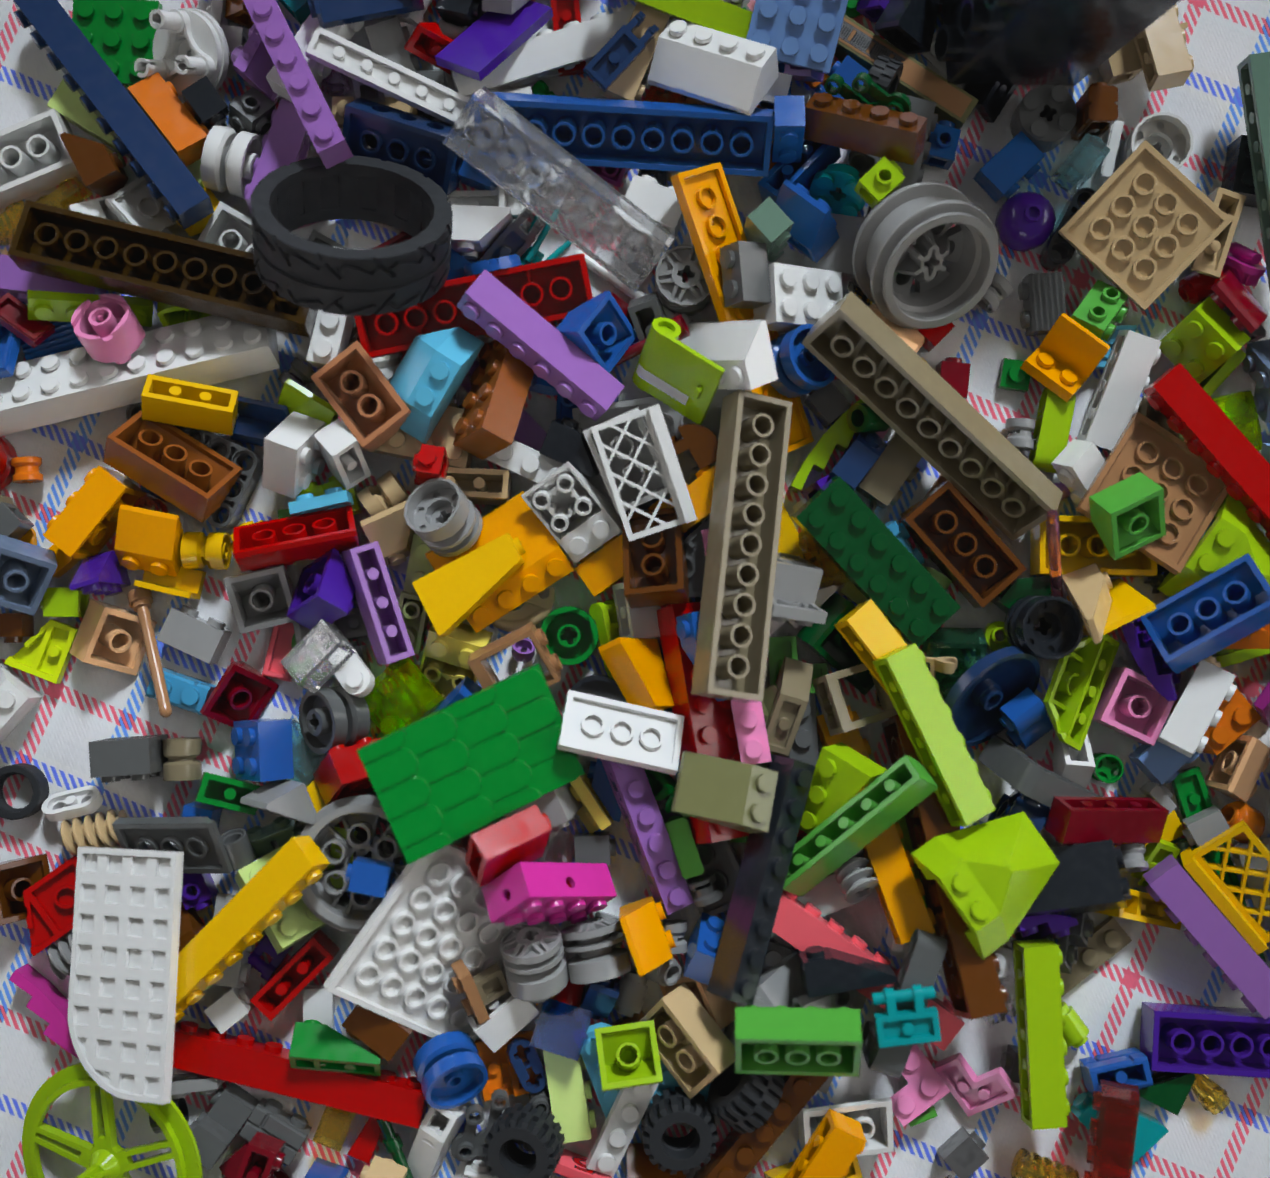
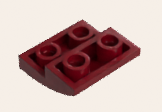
(1233, 294)

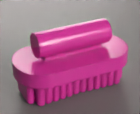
(1244, 264)

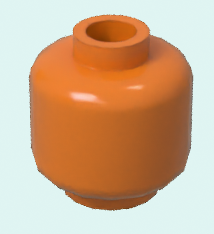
(1239, 811)

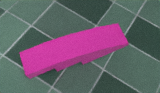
(47, 1004)

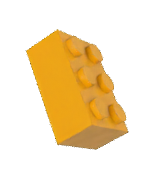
(92, 513)

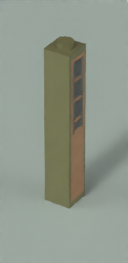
(916, 79)

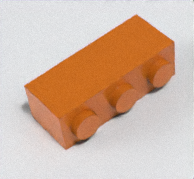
(170, 117)

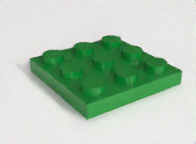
(118, 32)

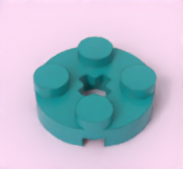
(833, 177)

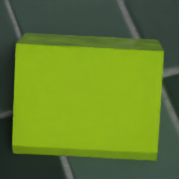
(628, 1055)

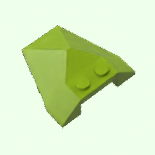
(1225, 541)
(989, 875)

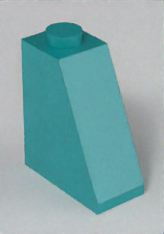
(1148, 1127)

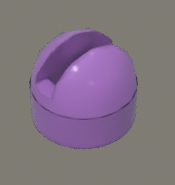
(524, 657)

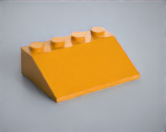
(543, 560)

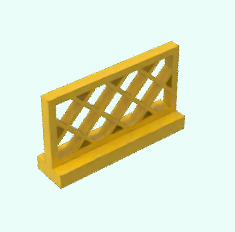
(1222, 893)

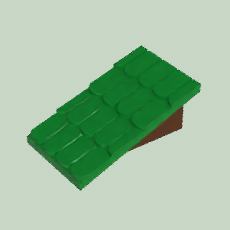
(470, 763)

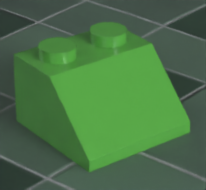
(1129, 514)

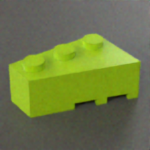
(836, 780)

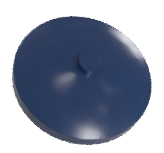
(988, 687)

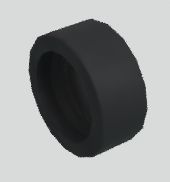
(39, 786)

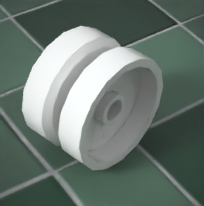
(229, 159)

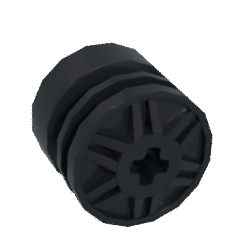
(1058, 631)

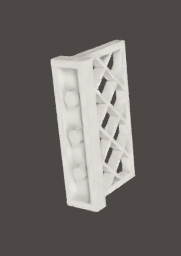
(669, 465)

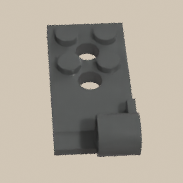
(195, 836)

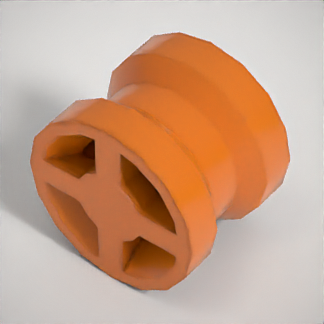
(27, 469)

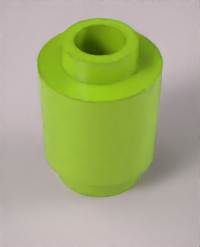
(1074, 1030)

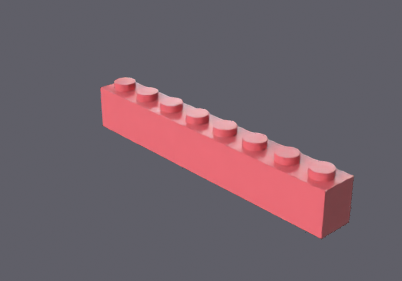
(805, 928)

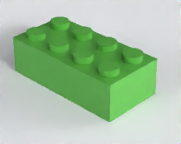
(798, 1041)

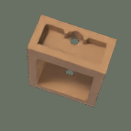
(484, 671)

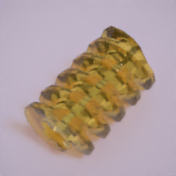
(1033, 1166)

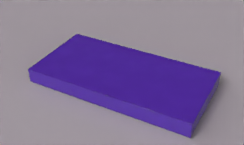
(492, 40)

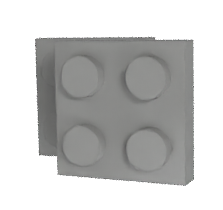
(797, 591)

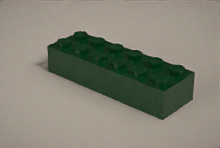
(875, 561)

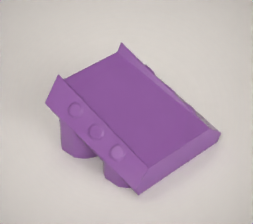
(254, 64)

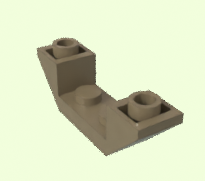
(789, 706)

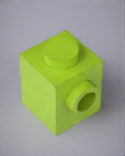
(880, 181)

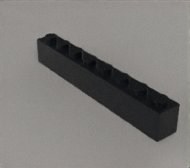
(760, 886)

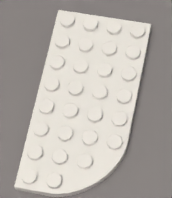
(126, 969)

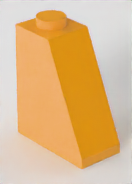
(638, 671)

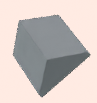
(283, 799)

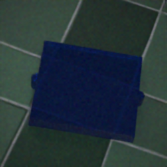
(561, 1029)

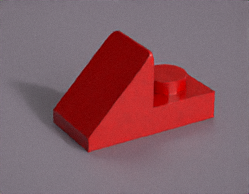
(428, 42)

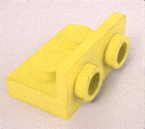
(593, 812)

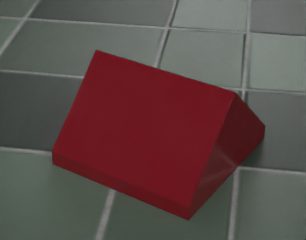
(239, 695)

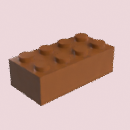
(493, 402)

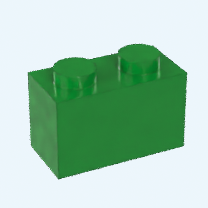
(224, 792)

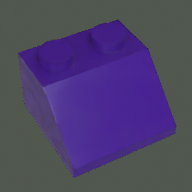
(322, 591)

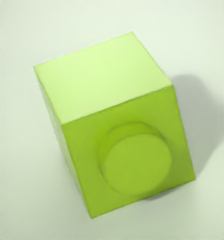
(64, 603)

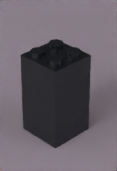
(1084, 881)

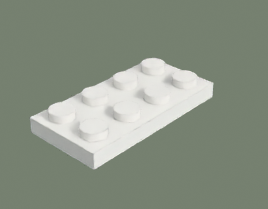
(621, 732)

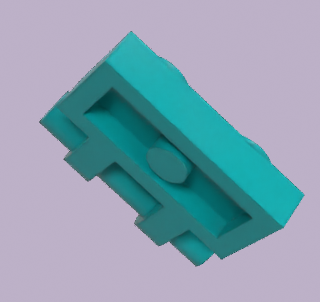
(909, 1025)

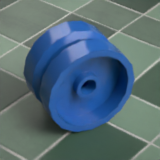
(796, 366)
(450, 1070)

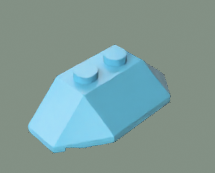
(432, 376)

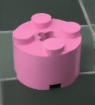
(108, 329)

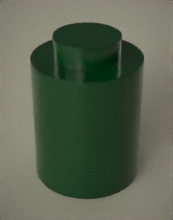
(864, 420)

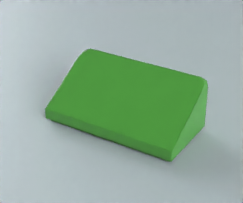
(684, 846)

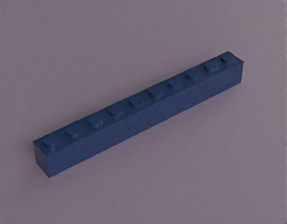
(116, 110)

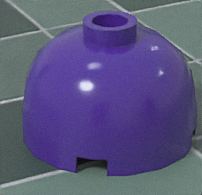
(1025, 221)

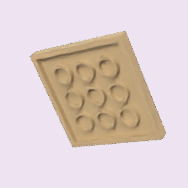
(1144, 225)

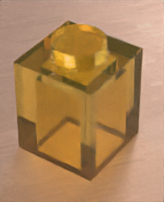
(334, 1128)

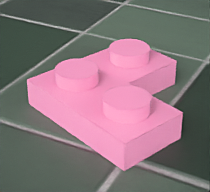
(923, 1089)
(973, 1091)

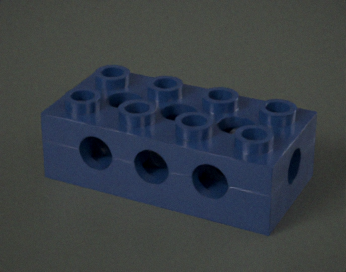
(402, 138)

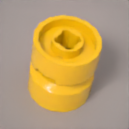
(208, 550)

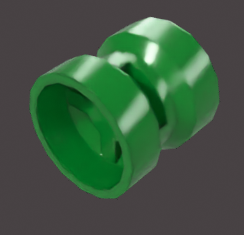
(1110, 770)

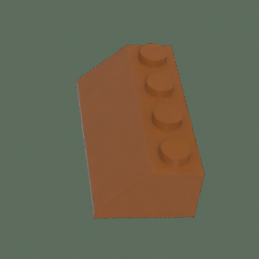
(171, 465)

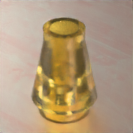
(1210, 1094)

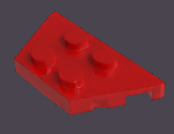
(51, 906)

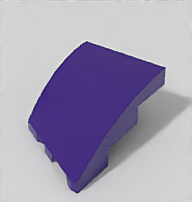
(1150, 659)

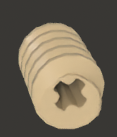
(90, 832)

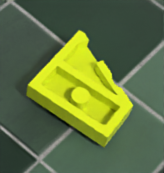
(47, 652)

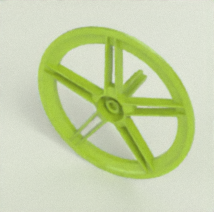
(105, 1156)

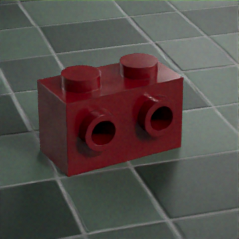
(262, 1157)

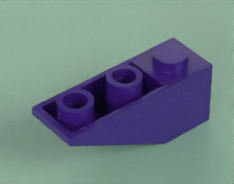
(100, 575)

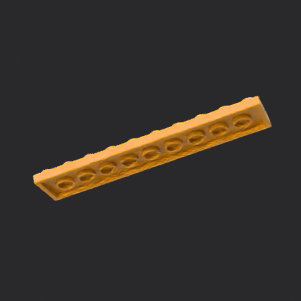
(712, 225)

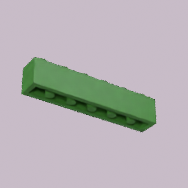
(858, 823)

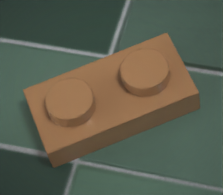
(464, 983)

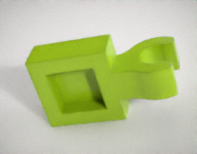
(1154, 854)

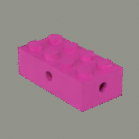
(548, 892)

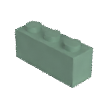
(769, 226)

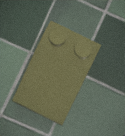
(725, 792)

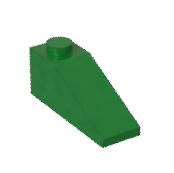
(324, 1049)

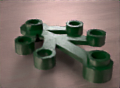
(897, 100)

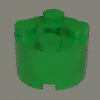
(578, 621)

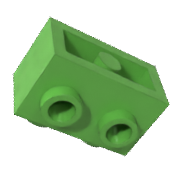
(1101, 310)

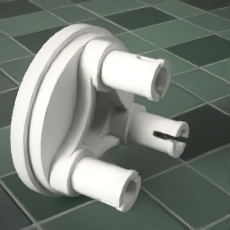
(186, 48)

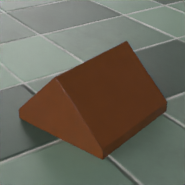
(15, 878)

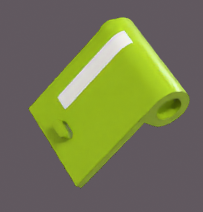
(676, 371)

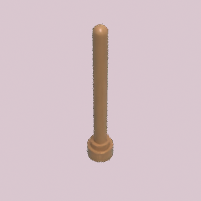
(141, 600)

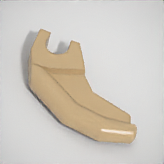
(534, 611)

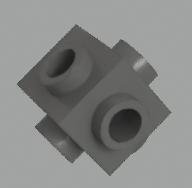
(251, 112)

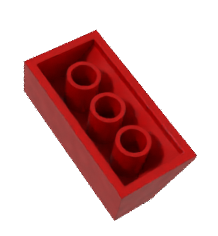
(294, 538)

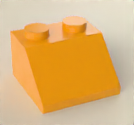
(148, 540)
(646, 934)

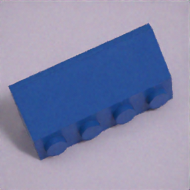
(1210, 614)

